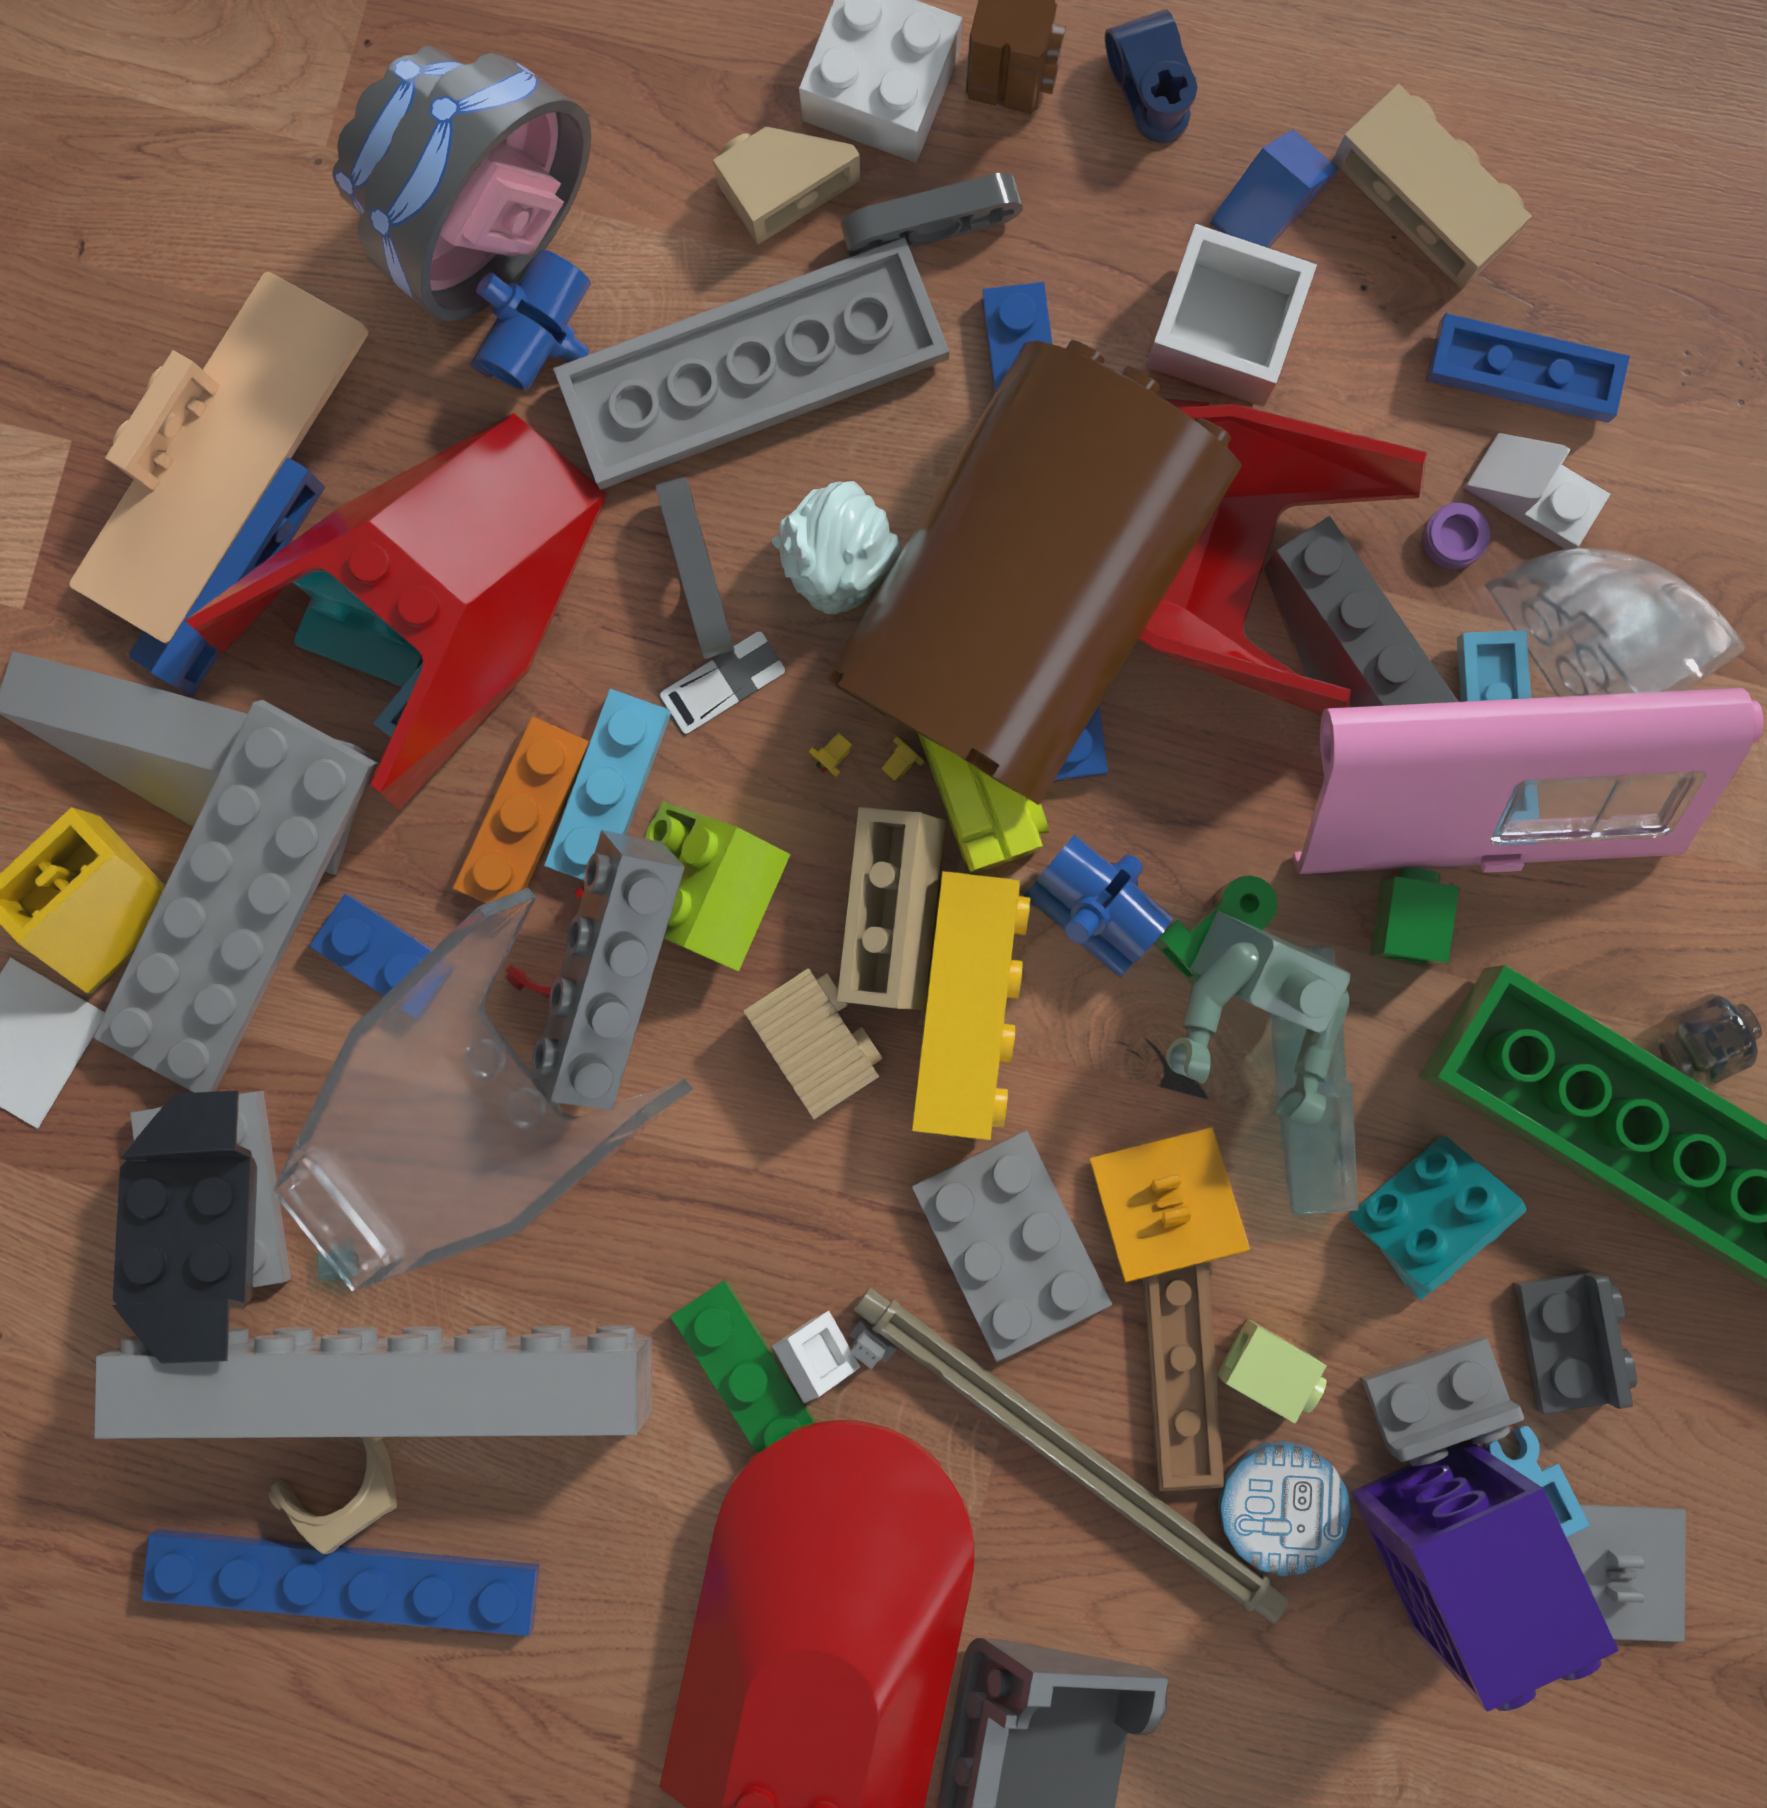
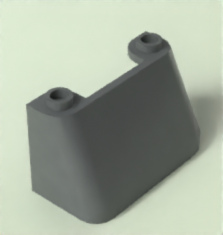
(1044, 1726)

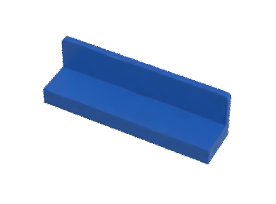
(265, 533)

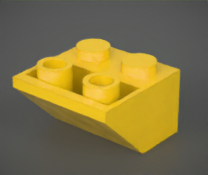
(79, 899)

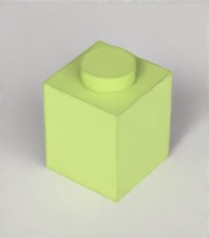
(1273, 1372)

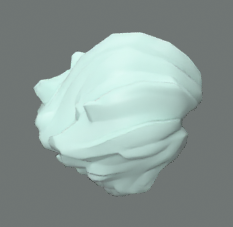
(837, 547)

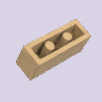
(1431, 185)
(891, 909)

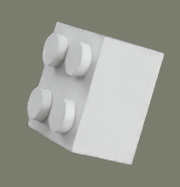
(881, 72)
(1231, 315)

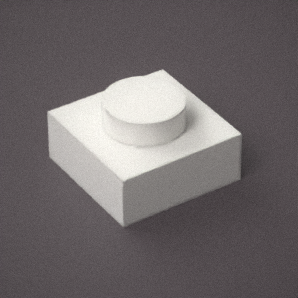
(816, 1356)

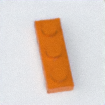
(523, 813)

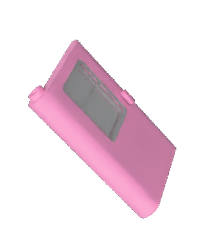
(1523, 779)

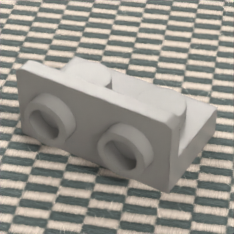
(1441, 1402)

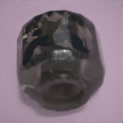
(1710, 1039)

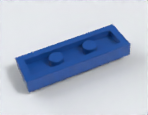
(1527, 368)

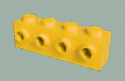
(968, 1004)

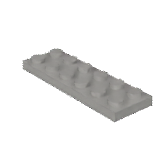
(752, 363)
(235, 898)

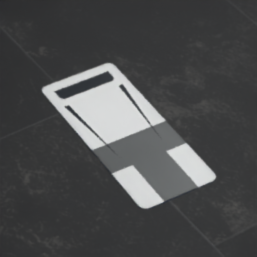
(722, 682)

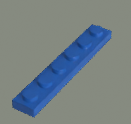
(341, 1584)

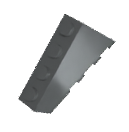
(1347, 624)

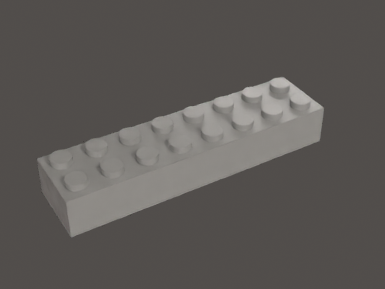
(383, 1385)

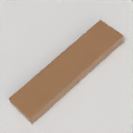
(1183, 1379)

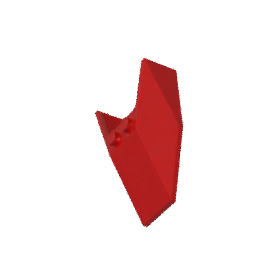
(1281, 468)
(457, 562)

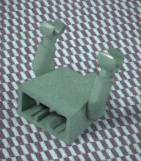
(1277, 979)

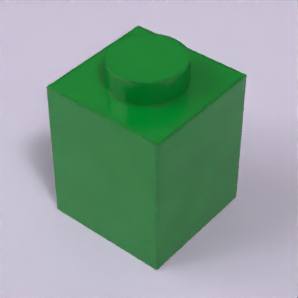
(1415, 918)

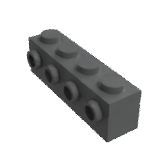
(606, 970)

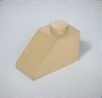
(782, 177)

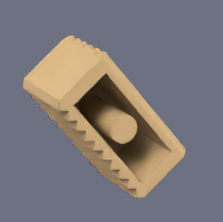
(813, 1042)

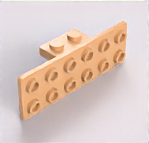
(209, 450)

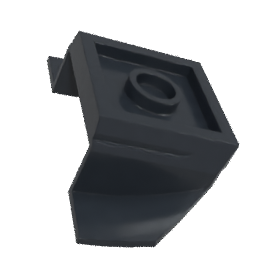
(186, 1228)

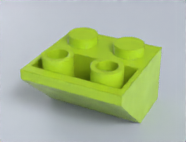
(723, 883)

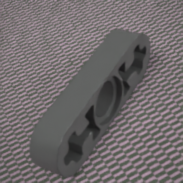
(934, 214)
(695, 567)

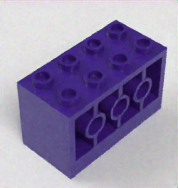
(1486, 1575)

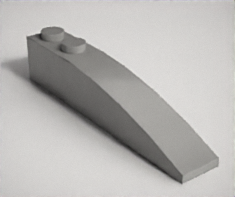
(130, 732)

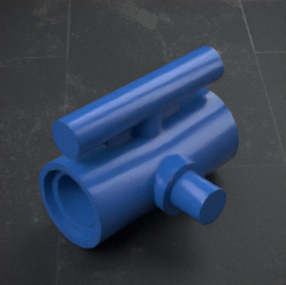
(531, 320)
(1100, 904)

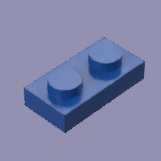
(368, 945)

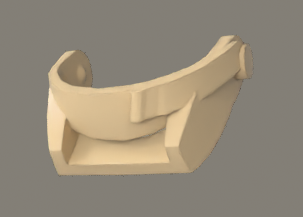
(372, 1501)

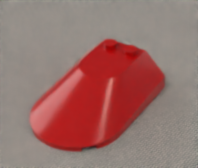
(824, 1627)

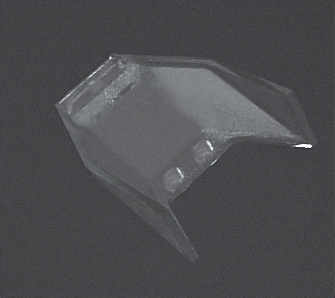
(436, 1124)

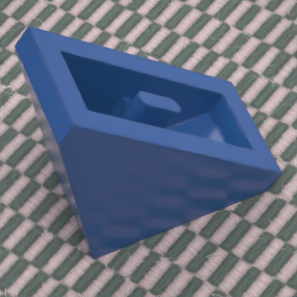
(1274, 190)

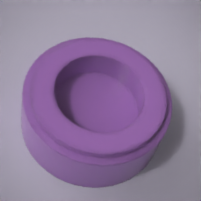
(1456, 536)

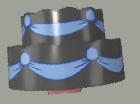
(459, 173)

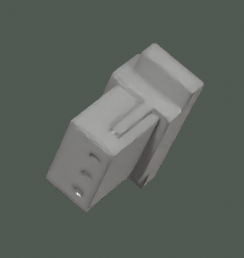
(870, 1346)

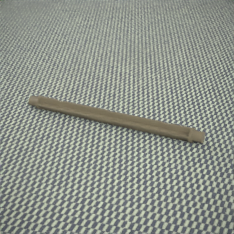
(1072, 1456)

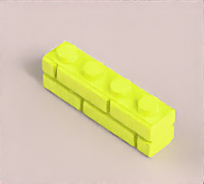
(986, 817)

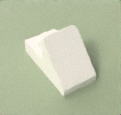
(1535, 488)

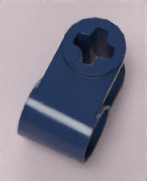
(1153, 74)

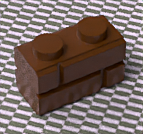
(1014, 53)

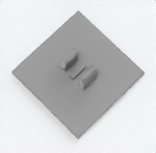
(1635, 1569)

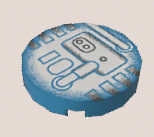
(1284, 1508)

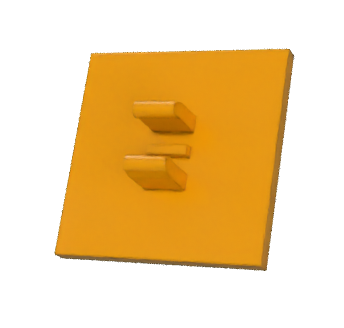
(1169, 1205)

